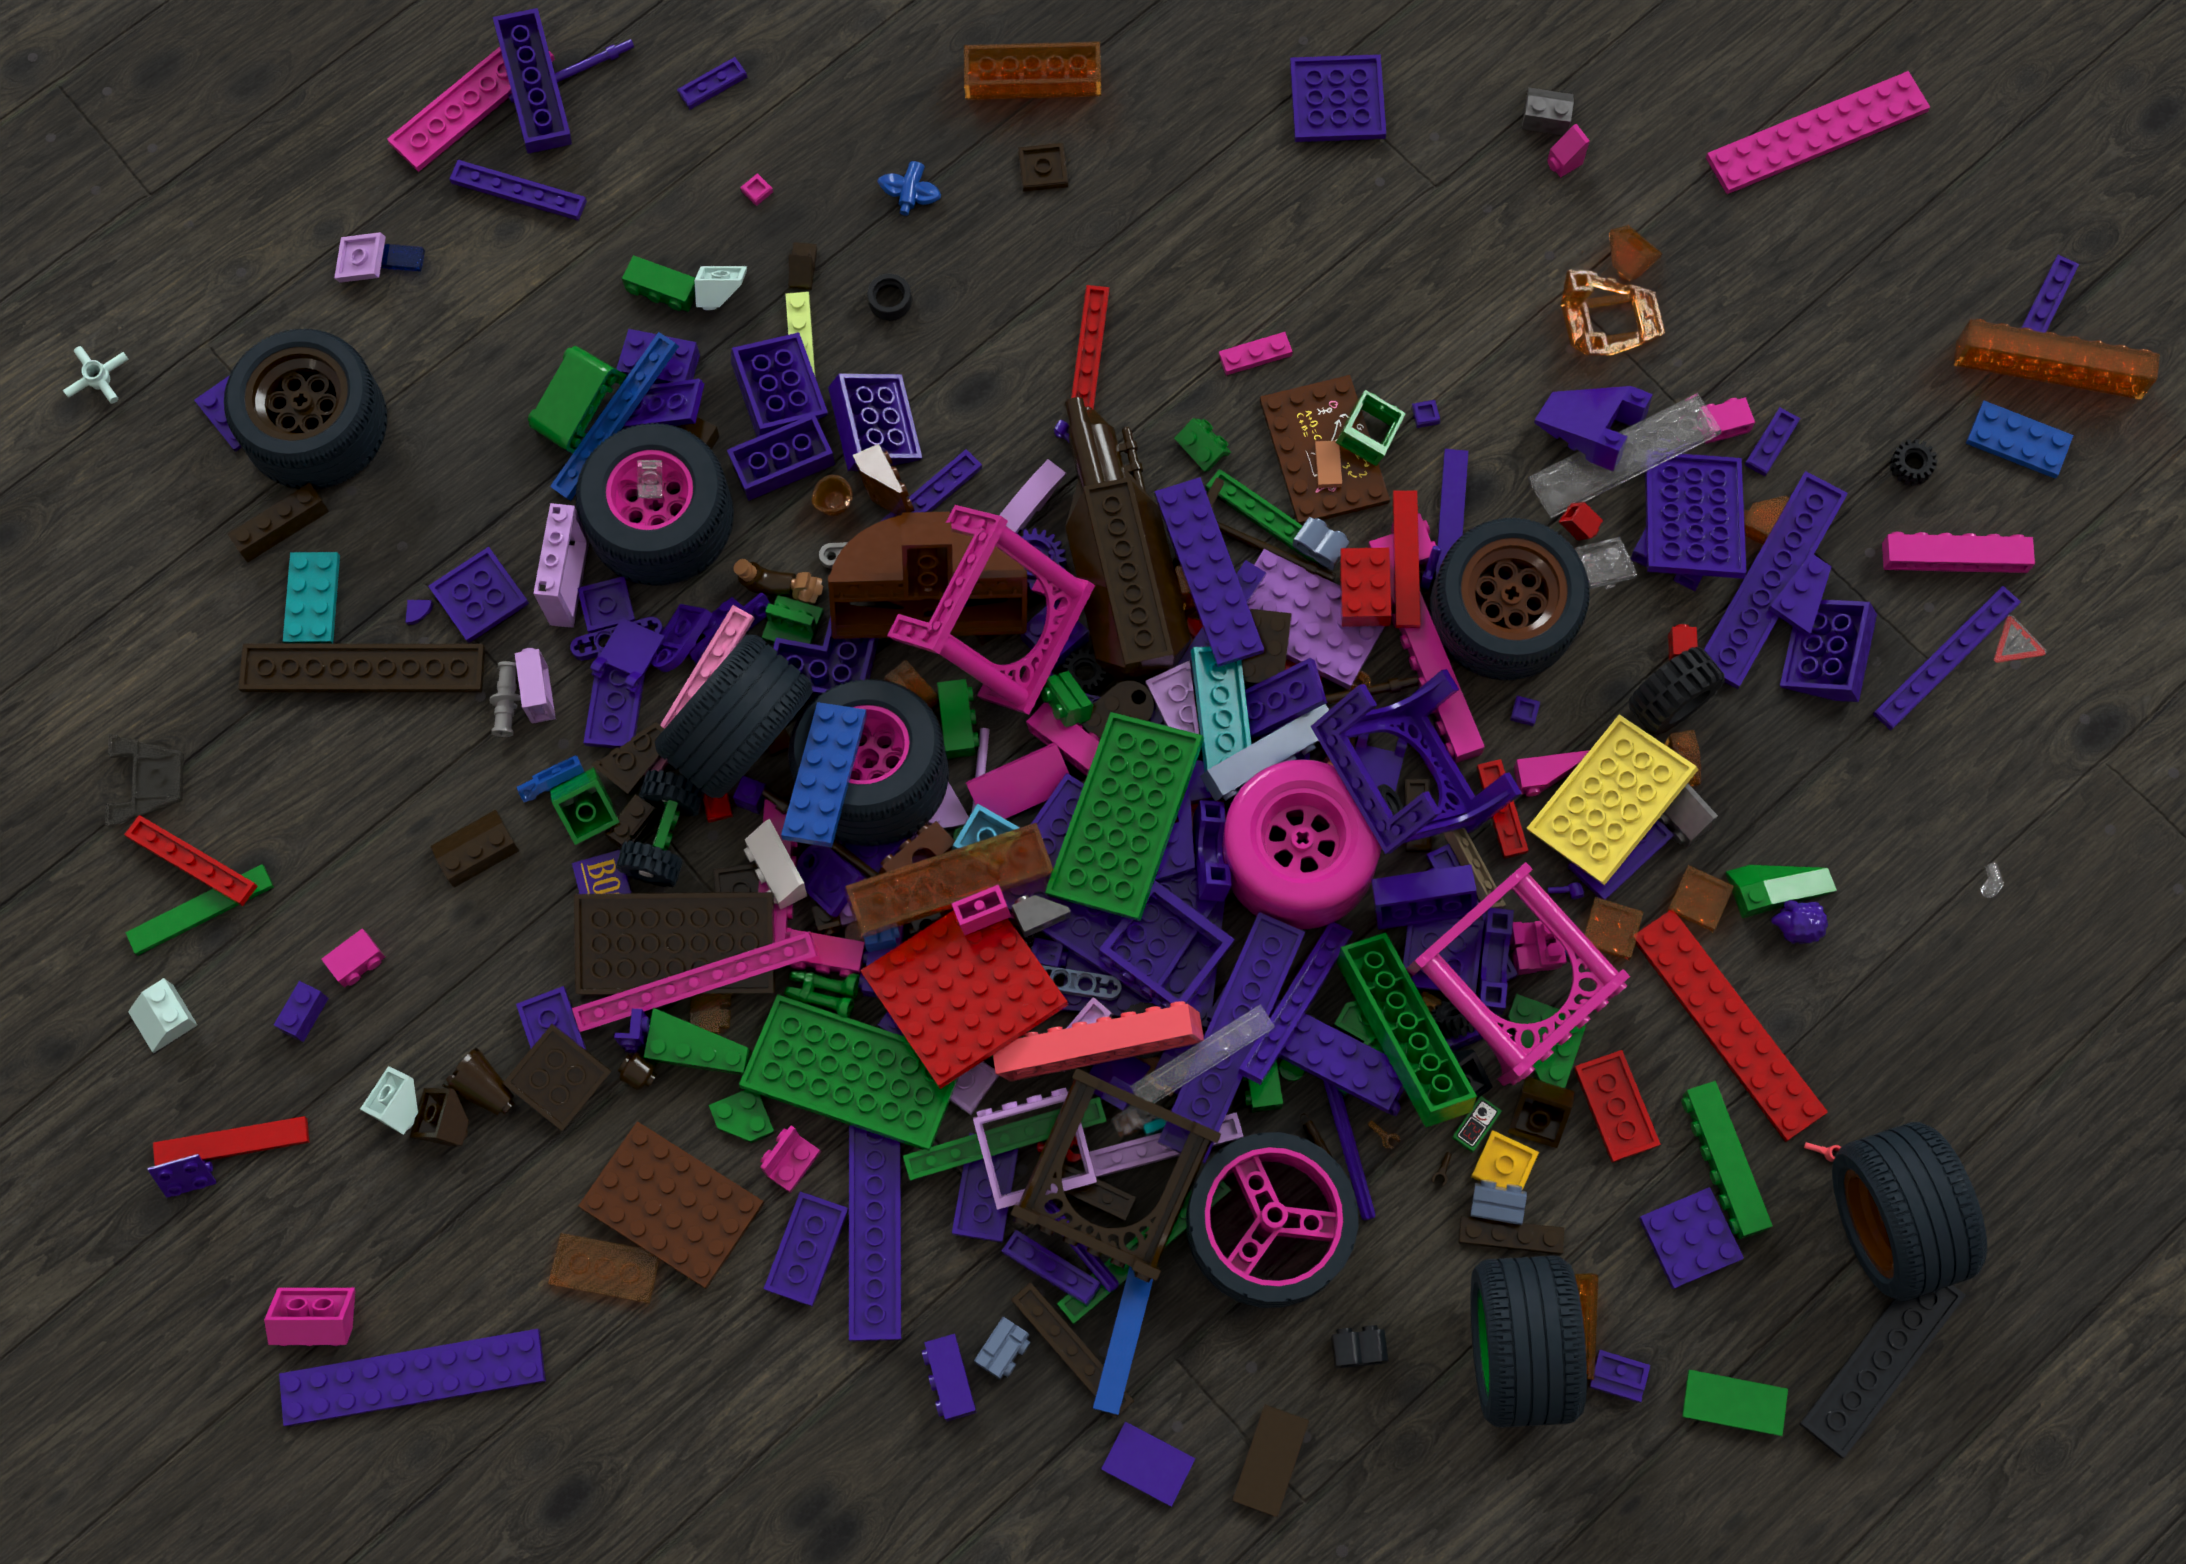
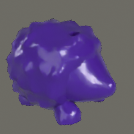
(1801, 922)

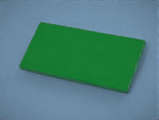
(1735, 1403)

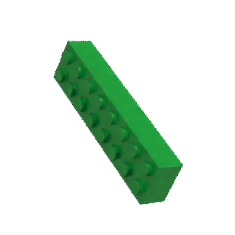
(1406, 1030)

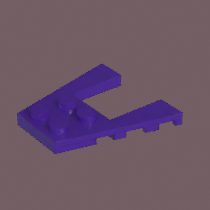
(1179, 850)

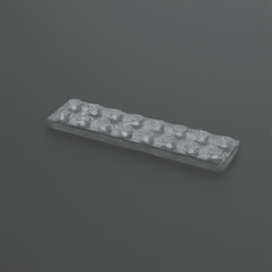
(1646, 446)

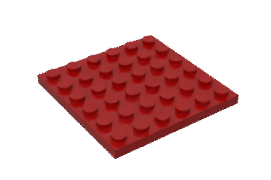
(963, 993)

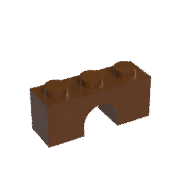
(930, 842)

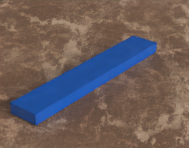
(1122, 1344)

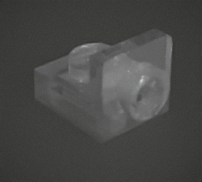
(649, 478)

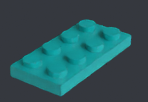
(311, 598)

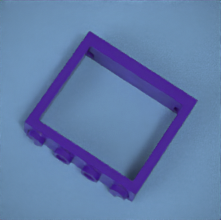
(1188, 915)

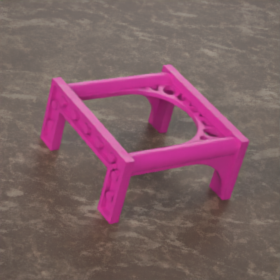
(1052, 582)
(1513, 1057)

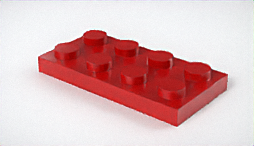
(1617, 1106)

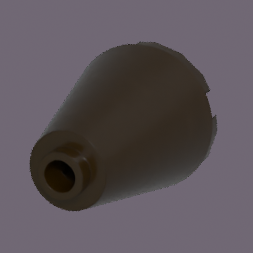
(480, 1084)

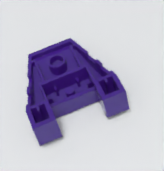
(1586, 417)

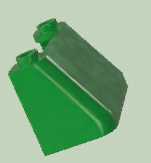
(573, 398)

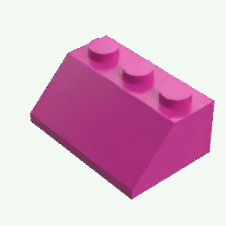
(310, 1316)

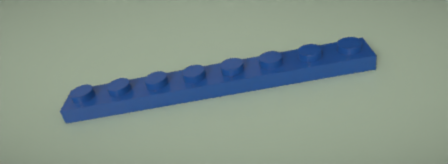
(617, 410)

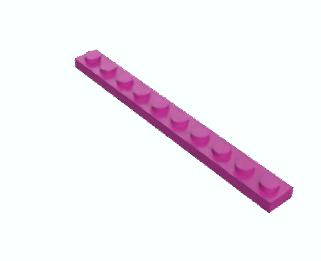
(695, 981)

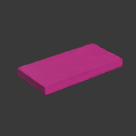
(1020, 782)

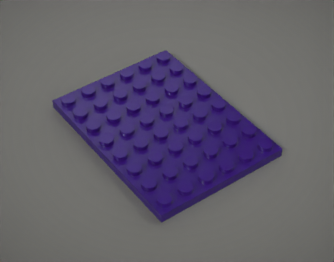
(1150, 944)

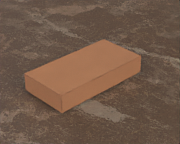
(1328, 464)

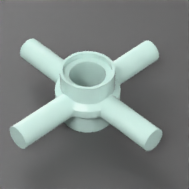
(90, 368)

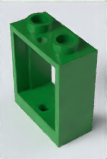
(1362, 444)

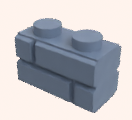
(1498, 1202)
(1002, 1348)

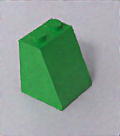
(584, 806)

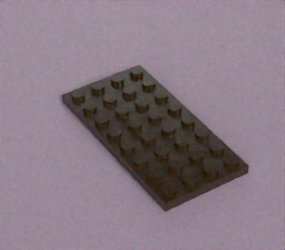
(652, 936)

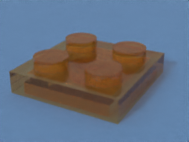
(1701, 898)
(1613, 928)

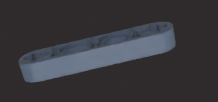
(1075, 976)

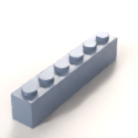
(1275, 748)

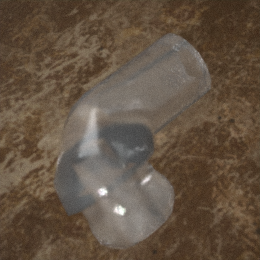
(1994, 881)

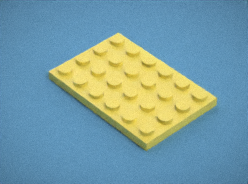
(1612, 799)

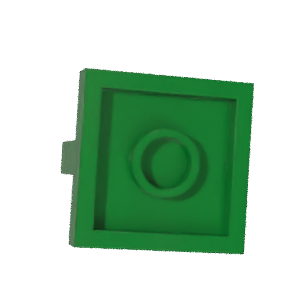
(791, 620)

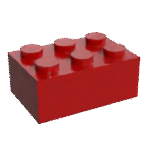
(1365, 587)

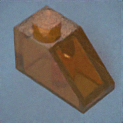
(1762, 518)
(1687, 746)

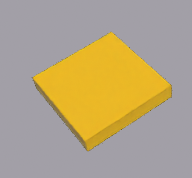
(1504, 1161)

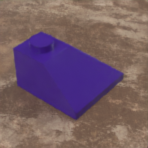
(1121, 1074)

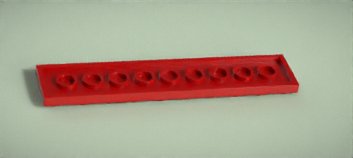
(1729, 1025)

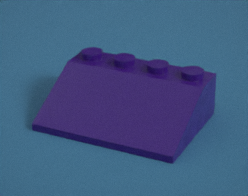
(777, 382)
(874, 412)
(1834, 655)

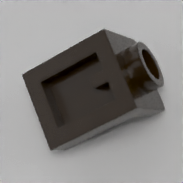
(825, 923)

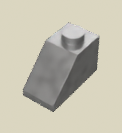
(1037, 914)

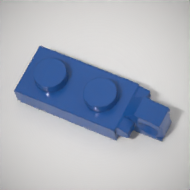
(550, 778)

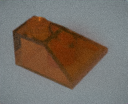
(1631, 252)

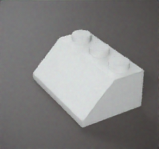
(774, 865)

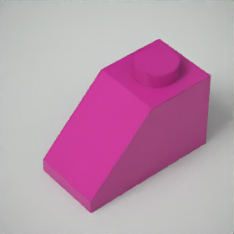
(1568, 151)

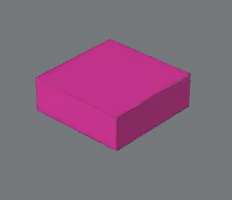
(756, 189)

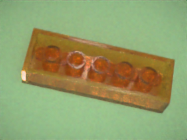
(1032, 70)

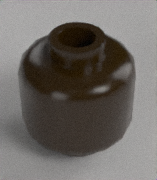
(637, 1071)

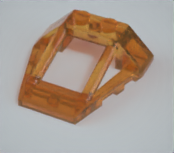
(1575, 305)

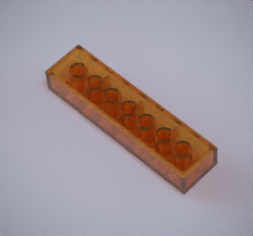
(2056, 359)
(947, 878)

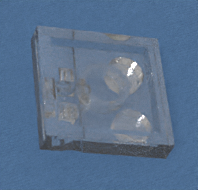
(1606, 563)

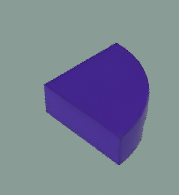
(417, 610)

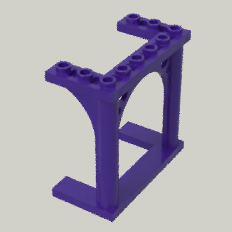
(1422, 816)

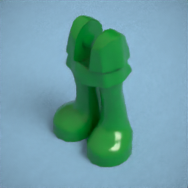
(847, 987)

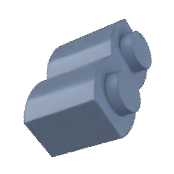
(1320, 542)

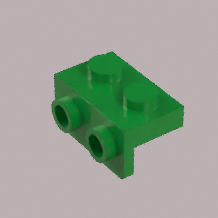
(1202, 443)

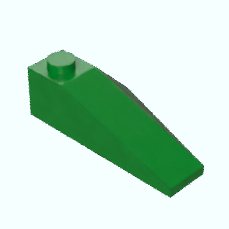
(1768, 887)

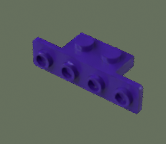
(755, 607)

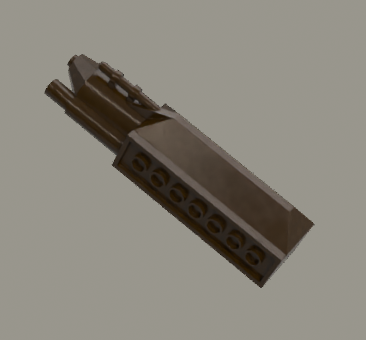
(1124, 551)

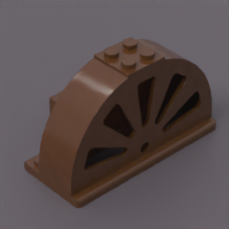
(911, 565)

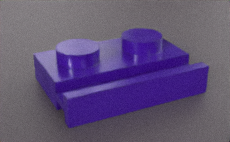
(1620, 1376)

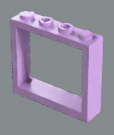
(561, 565)
(1011, 1109)

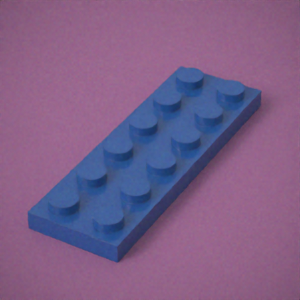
(824, 775)

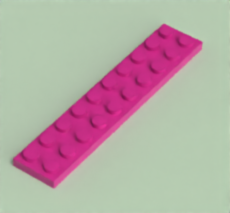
(1817, 132)

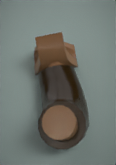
(769, 582)

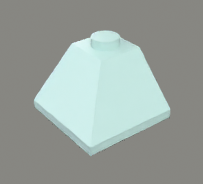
(717, 284)
(393, 1100)

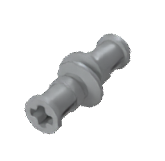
(505, 699)

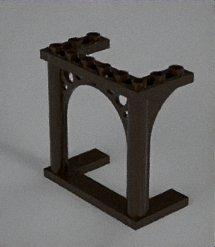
(1146, 1256)

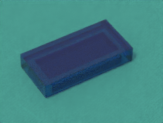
(402, 257)

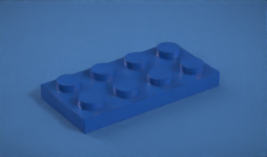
(2019, 439)

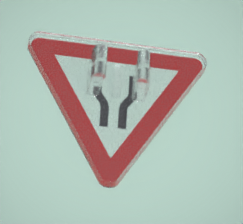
(2017, 642)

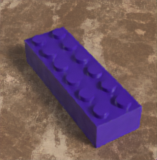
(532, 80)

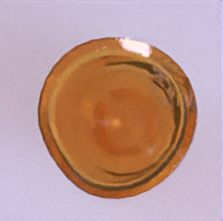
(832, 495)

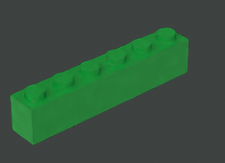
(1726, 1159)

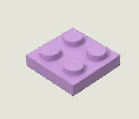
(360, 257)

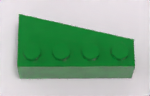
(687, 1045)

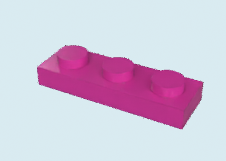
(1255, 353)

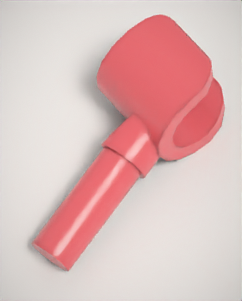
(1827, 1152)

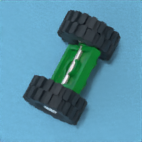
(654, 863)

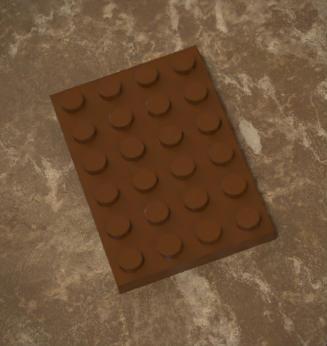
(671, 1205)

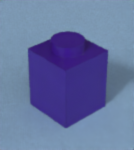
(750, 795)

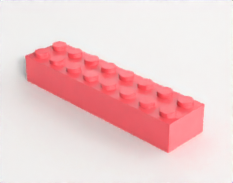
(1099, 1041)

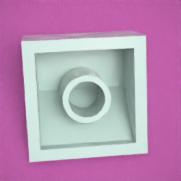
(161, 1015)

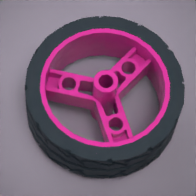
(1337, 1226)

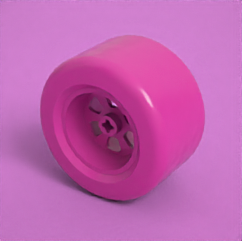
(1286, 893)

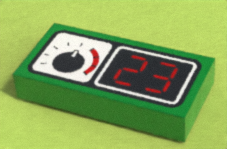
(1476, 1124)

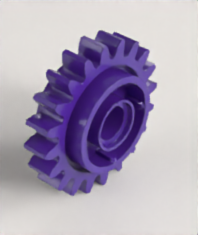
(1047, 547)

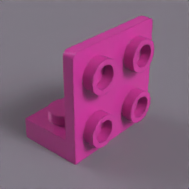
(789, 1159)

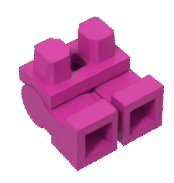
(1535, 948)

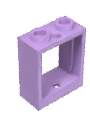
(534, 685)

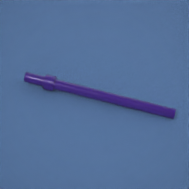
(611, 52)

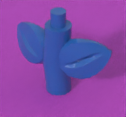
(909, 188)

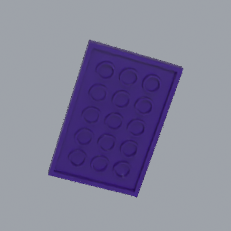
(1696, 516)

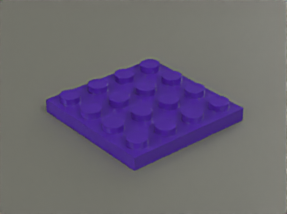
(1337, 98)

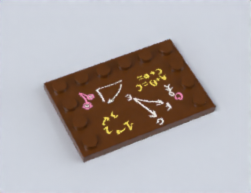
(1319, 414)

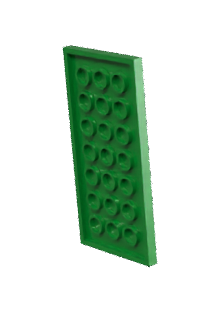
(1124, 816)
(846, 1073)

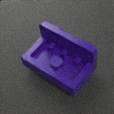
(639, 1029)

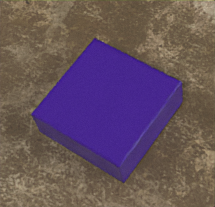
(1425, 413)
(1525, 710)

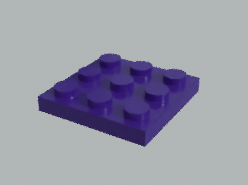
(478, 594)
(1461, 954)
(1691, 1238)

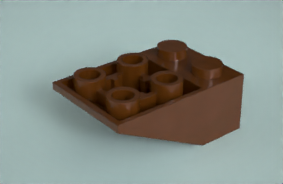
(882, 480)

